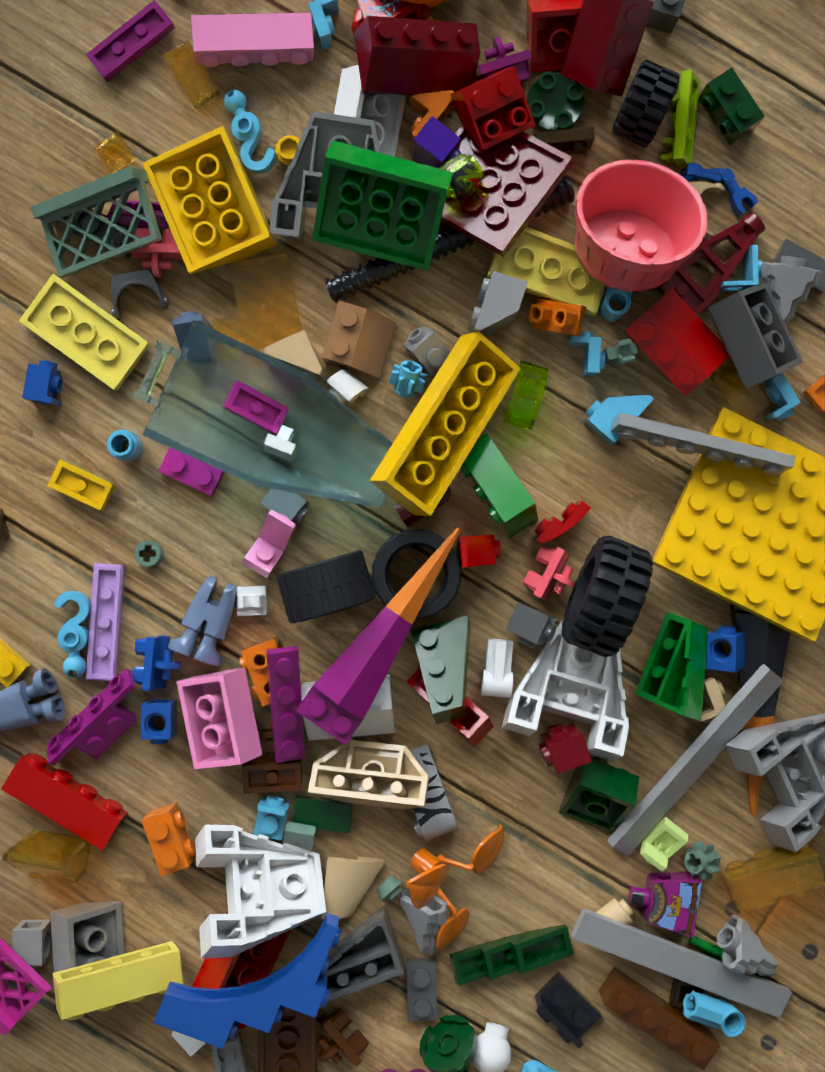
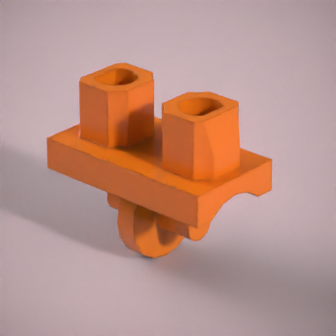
(557, 316)

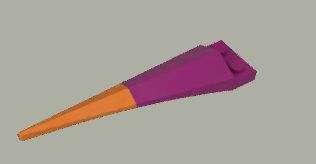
(352, 682)

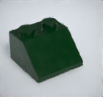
(600, 795)

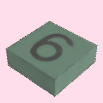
(300, 835)

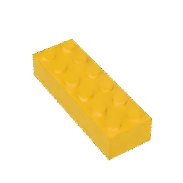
(445, 424)

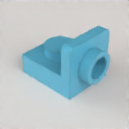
(321, 20)
(781, 393)
(271, 817)

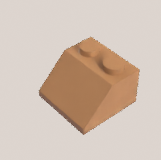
(358, 340)

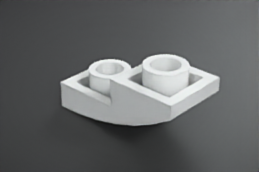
(346, 386)

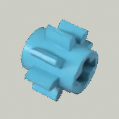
(407, 378)

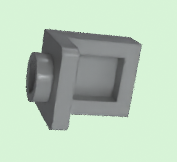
(427, 349)

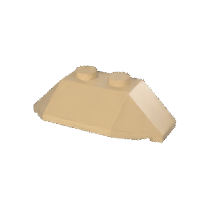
(370, 776)

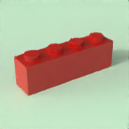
(65, 800)

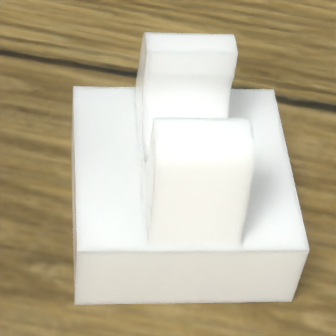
(282, 444)
(252, 600)

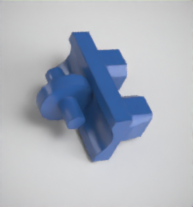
(157, 662)

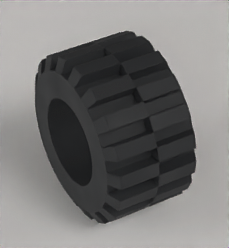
(646, 103)

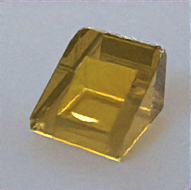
(114, 152)

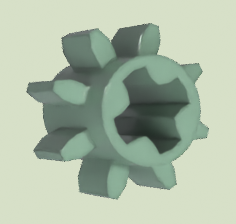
(702, 860)

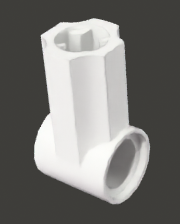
(497, 675)

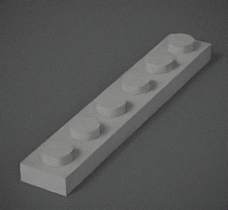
(711, 446)

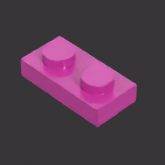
(255, 407)
(191, 471)

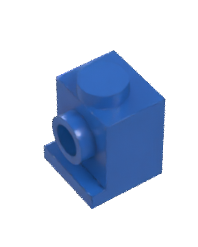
(43, 383)

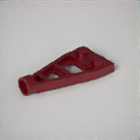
(740, 236)

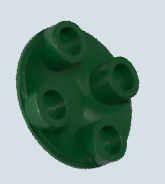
(555, 102)

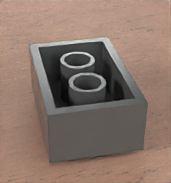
(755, 334)

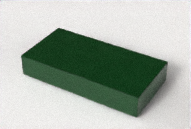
(323, 813)

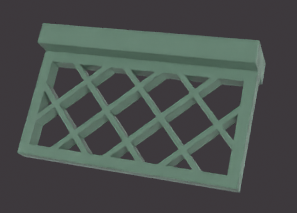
(95, 196)

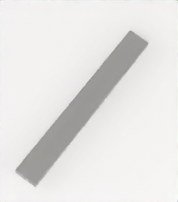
(695, 760)
(679, 962)

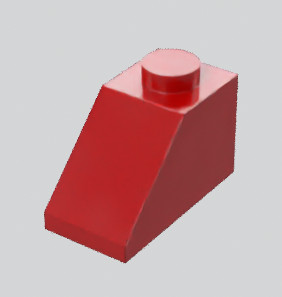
(478, 550)

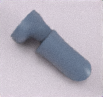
(208, 617)
(14, 706)

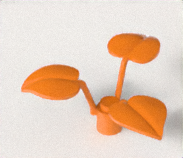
(434, 871)

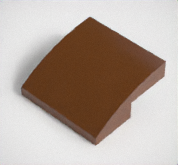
(266, 775)

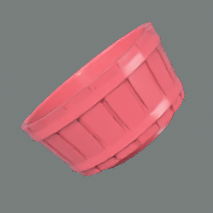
(637, 224)

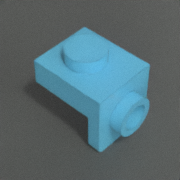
(593, 357)

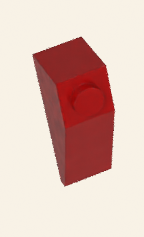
(471, 727)

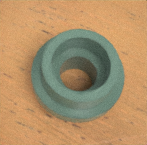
(389, 888)

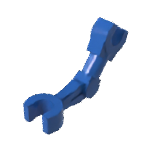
(695, 172)

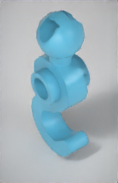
(248, 131)
(74, 634)

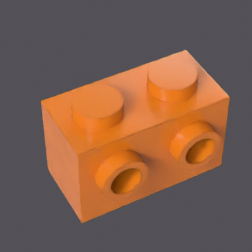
(255, 663)
(169, 839)

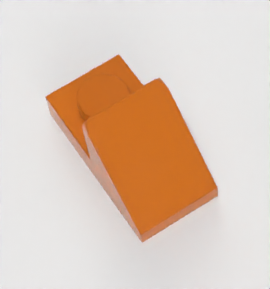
(428, 105)

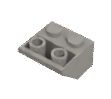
(500, 303)

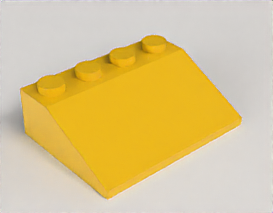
(209, 202)

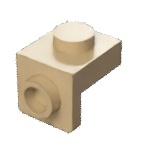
(713, 696)

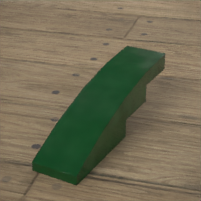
(511, 953)

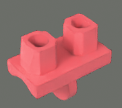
(154, 254)
(555, 562)

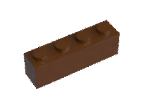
(658, 1018)

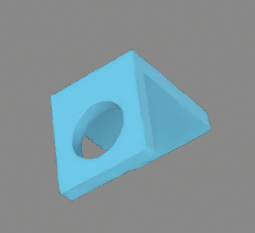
(751, 270)

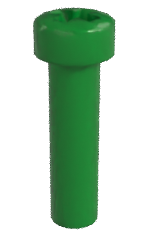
(706, 946)

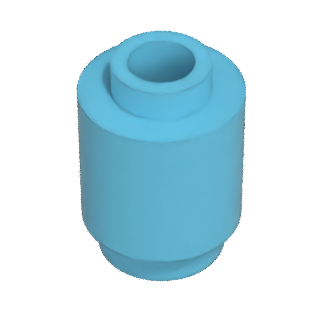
(117, 442)

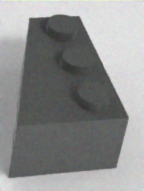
(364, 957)

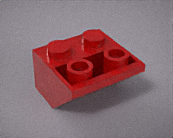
(493, 108)

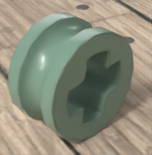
(143, 546)

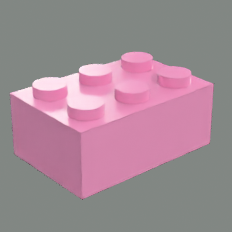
(219, 719)

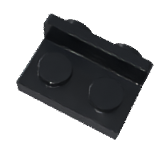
(566, 1009)

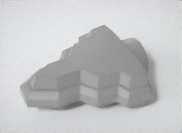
(789, 283)
(425, 921)
(743, 949)

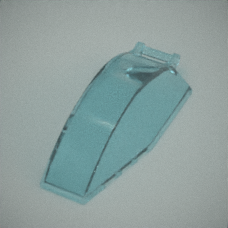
(332, 442)

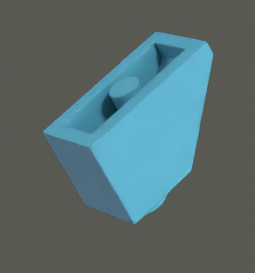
(603, 413)

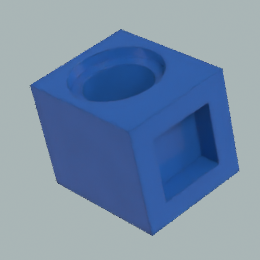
(717, 658)
(168, 711)

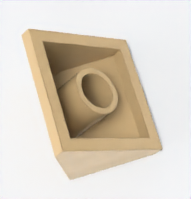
(298, 353)

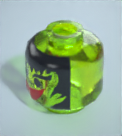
(465, 176)

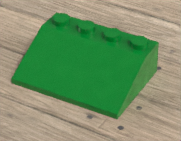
(380, 205)

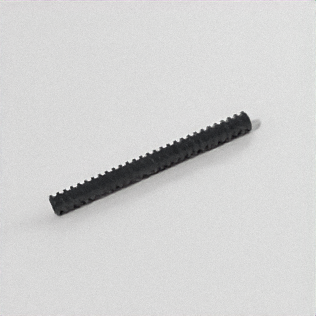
(446, 241)

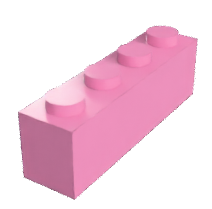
(252, 39)

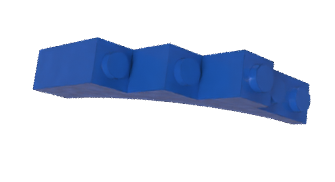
(215, 1013)

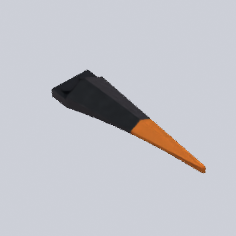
(767, 646)

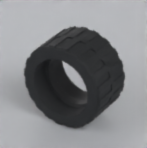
(421, 537)
(325, 587)

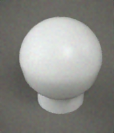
(493, 1049)

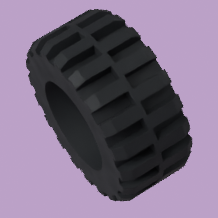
(607, 596)

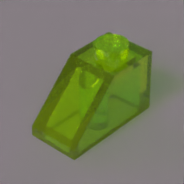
(526, 395)

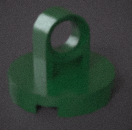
(449, 1045)

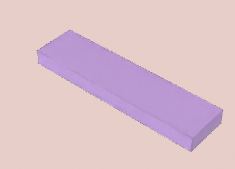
(105, 621)

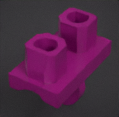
(519, 60)

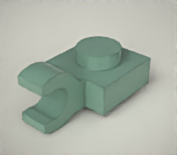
(621, 353)

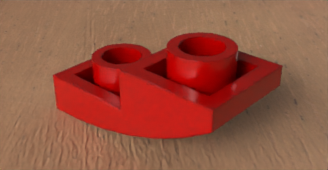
(553, 527)

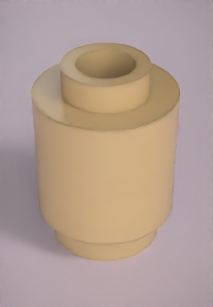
(618, 911)

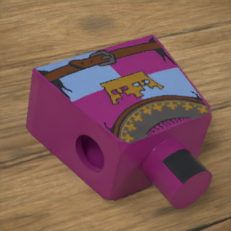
(669, 901)

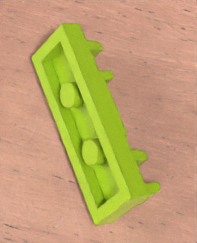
(683, 121)

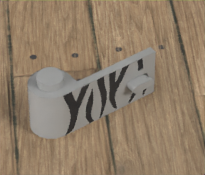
(437, 815)

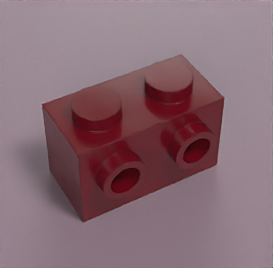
(564, 747)

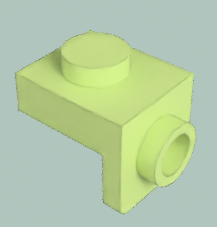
(662, 843)

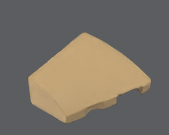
(347, 883)

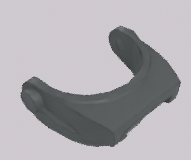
(144, 277)

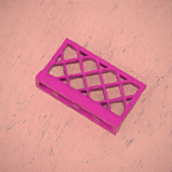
(10, 1009)

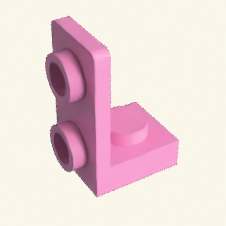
(270, 544)

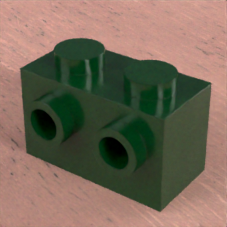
(731, 106)

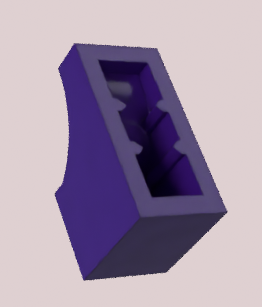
(435, 144)

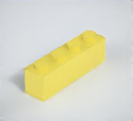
(116, 980)

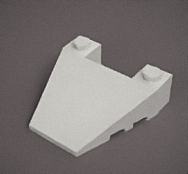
(577, 687)
(266, 885)

